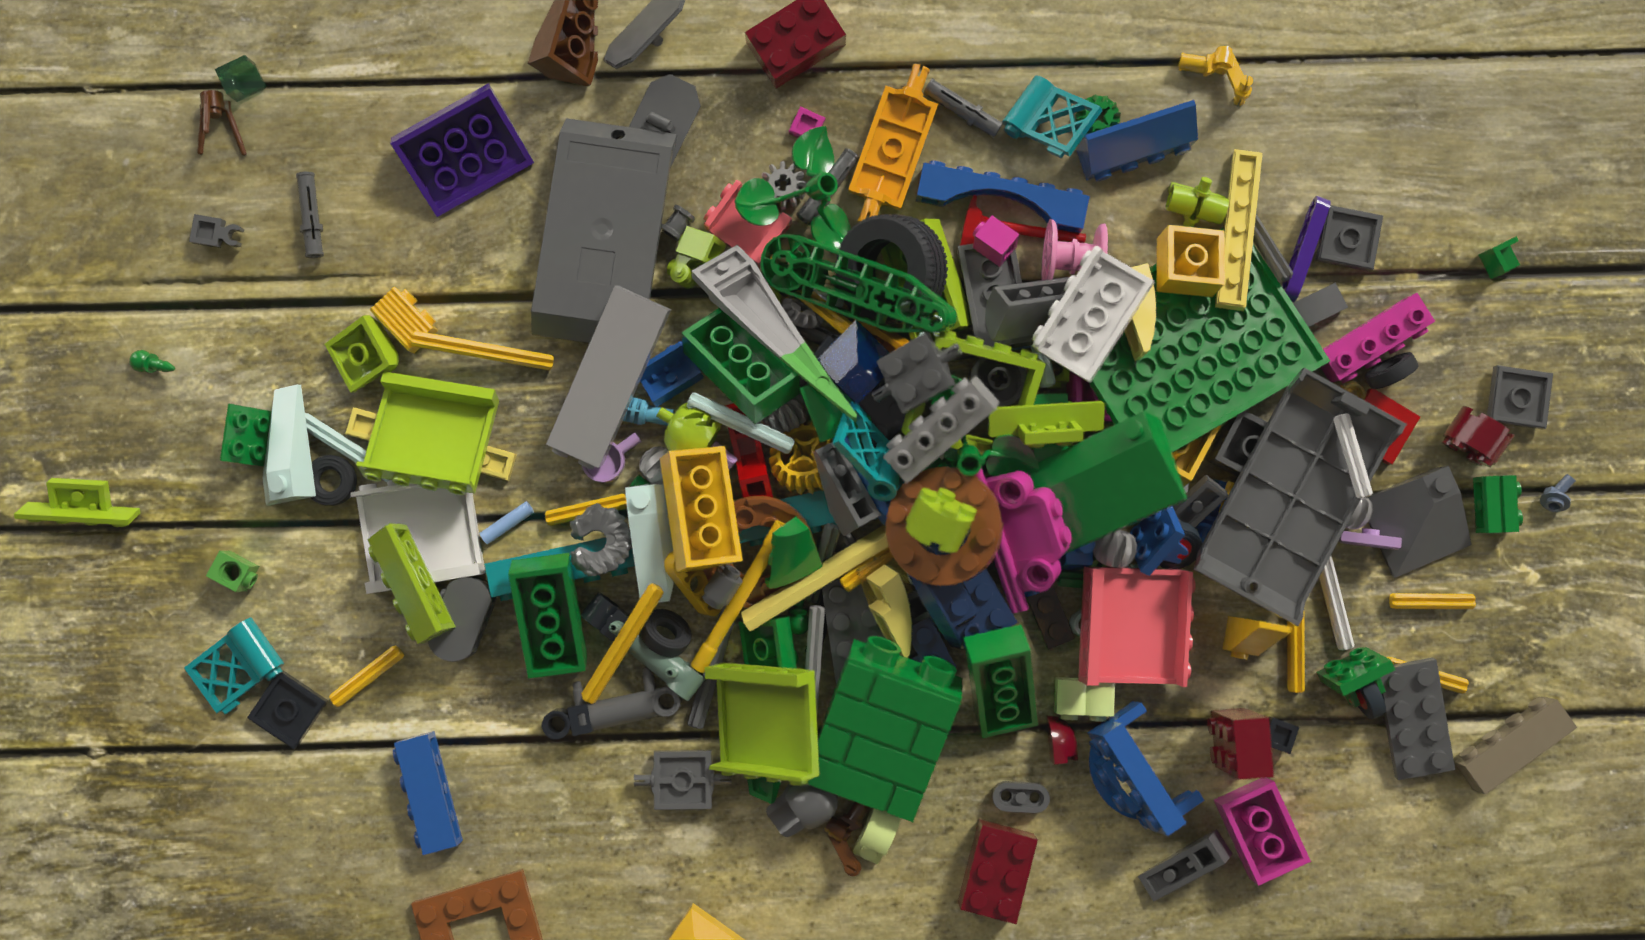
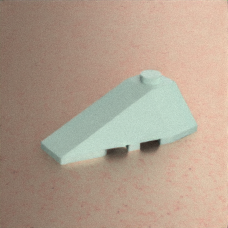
(288, 457)
(650, 536)

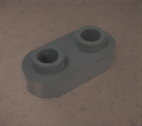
(1019, 797)

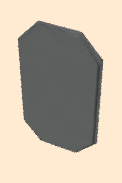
(642, 32)
(669, 108)

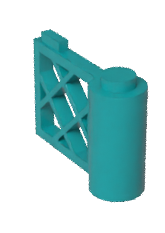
(1033, 110)
(881, 475)
(255, 657)

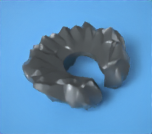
(617, 535)

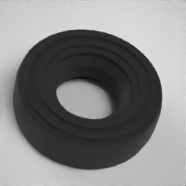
(1391, 370)
(347, 475)
(660, 644)

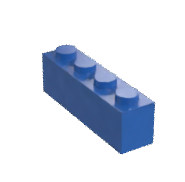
(427, 793)

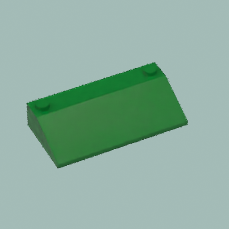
(1113, 479)

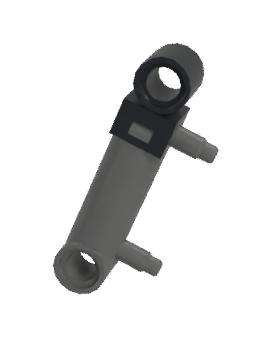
(611, 712)

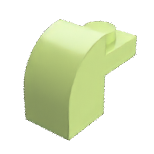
(876, 835)

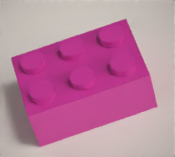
(1262, 830)

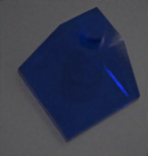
(853, 361)

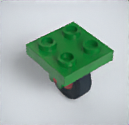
(1359, 679)

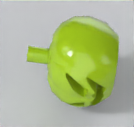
(688, 428)

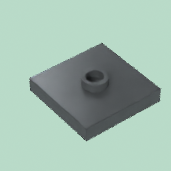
(1349, 238)
(1520, 397)

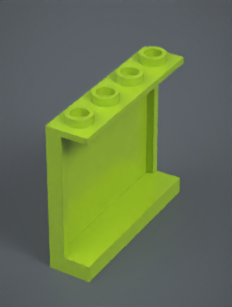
(430, 433)
(766, 722)

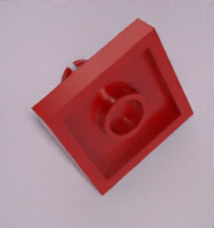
(1398, 411)

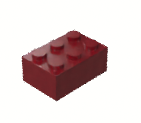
(795, 39)
(1241, 743)
(997, 871)

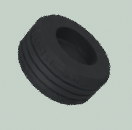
(915, 239)

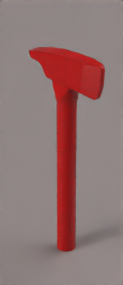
(975, 217)

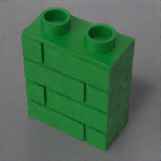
(886, 727)

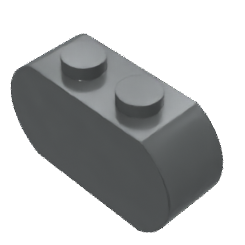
(470, 609)

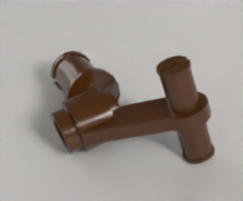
(840, 830)

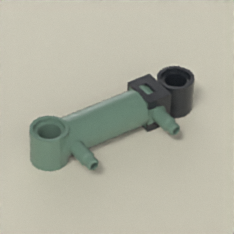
(676, 672)

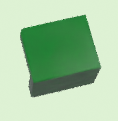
(1500, 258)

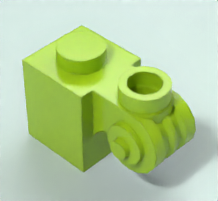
(693, 249)

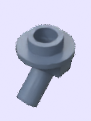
(1554, 497)

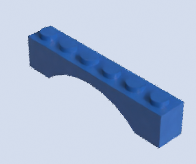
(944, 185)

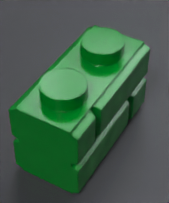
(1497, 504)

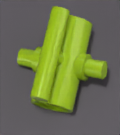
(1197, 203)

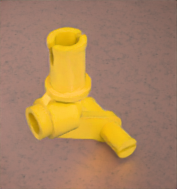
(1221, 62)

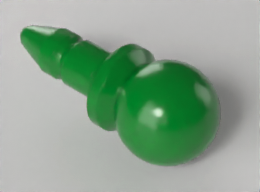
(147, 362)
(799, 619)

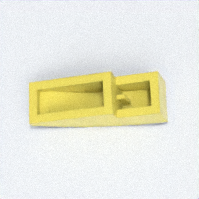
(1142, 325)
(891, 607)

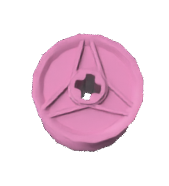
(1067, 254)

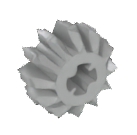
(785, 175)
(788, 416)

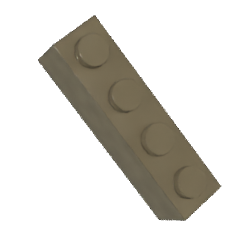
(1514, 744)

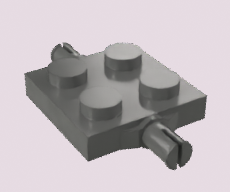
(916, 372)
(682, 779)

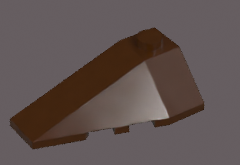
(567, 42)

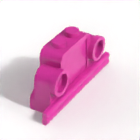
(1031, 536)

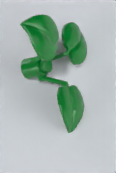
(811, 153)
(1007, 453)

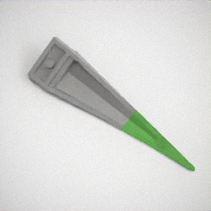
(745, 296)

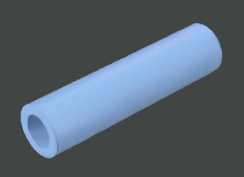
(506, 522)

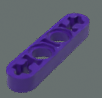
(1306, 246)

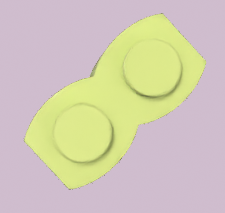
(1077, 698)

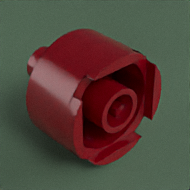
(1478, 436)

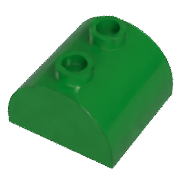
(769, 644)

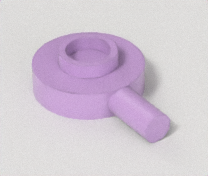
(614, 461)

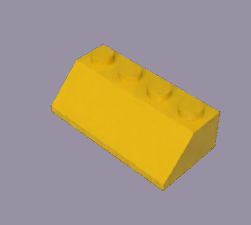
(700, 508)

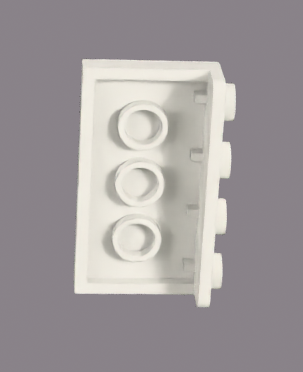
(1091, 313)

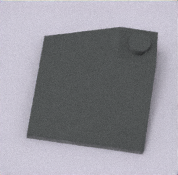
(1427, 517)

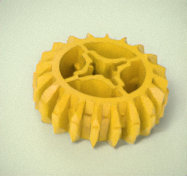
(801, 471)

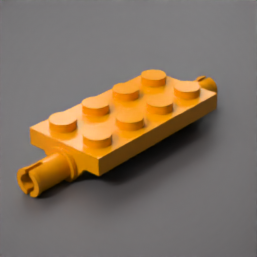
(893, 145)

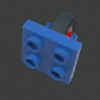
(1165, 542)

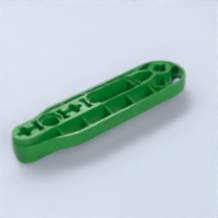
(808, 271)

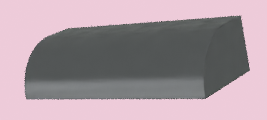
(1021, 308)

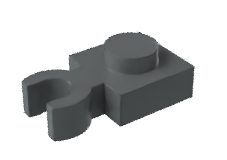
(211, 232)

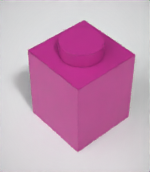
(995, 240)

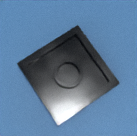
(287, 709)

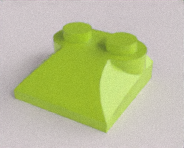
(362, 352)

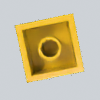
(1190, 261)

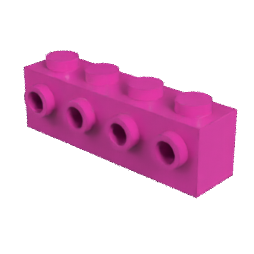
(1375, 337)

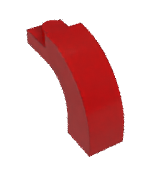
(750, 463)

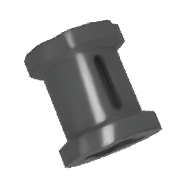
(677, 222)

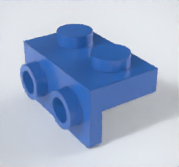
(669, 374)

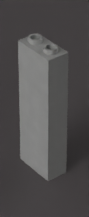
(608, 377)

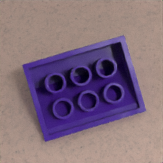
(461, 150)

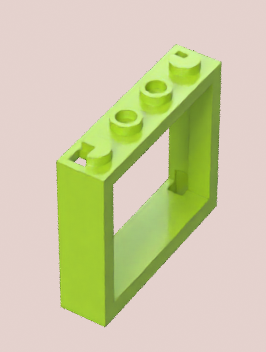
(1000, 353)

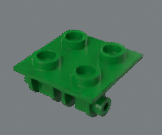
(245, 435)

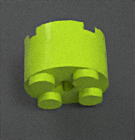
(940, 519)

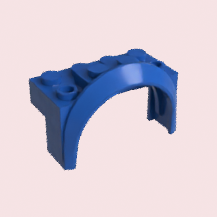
(1148, 798)

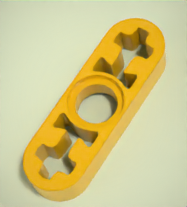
(683, 580)

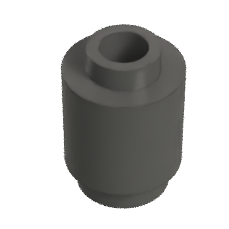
(722, 586)

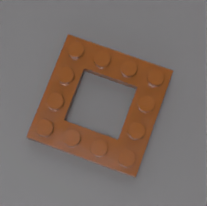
(504, 891)

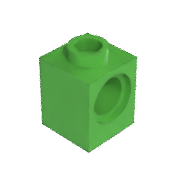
(221, 571)

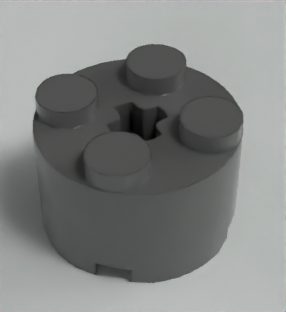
(1012, 375)

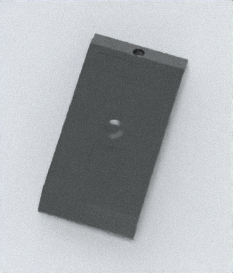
(599, 224)
(1293, 497)

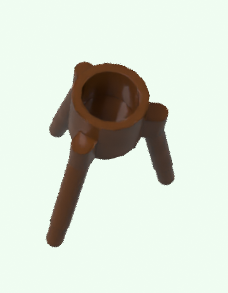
(212, 107)

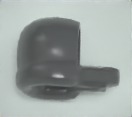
(801, 808)

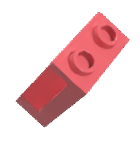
(734, 230)

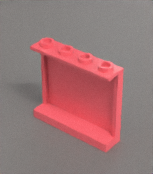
(1136, 626)

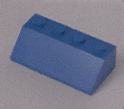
(1138, 141)

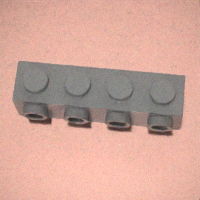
(940, 429)

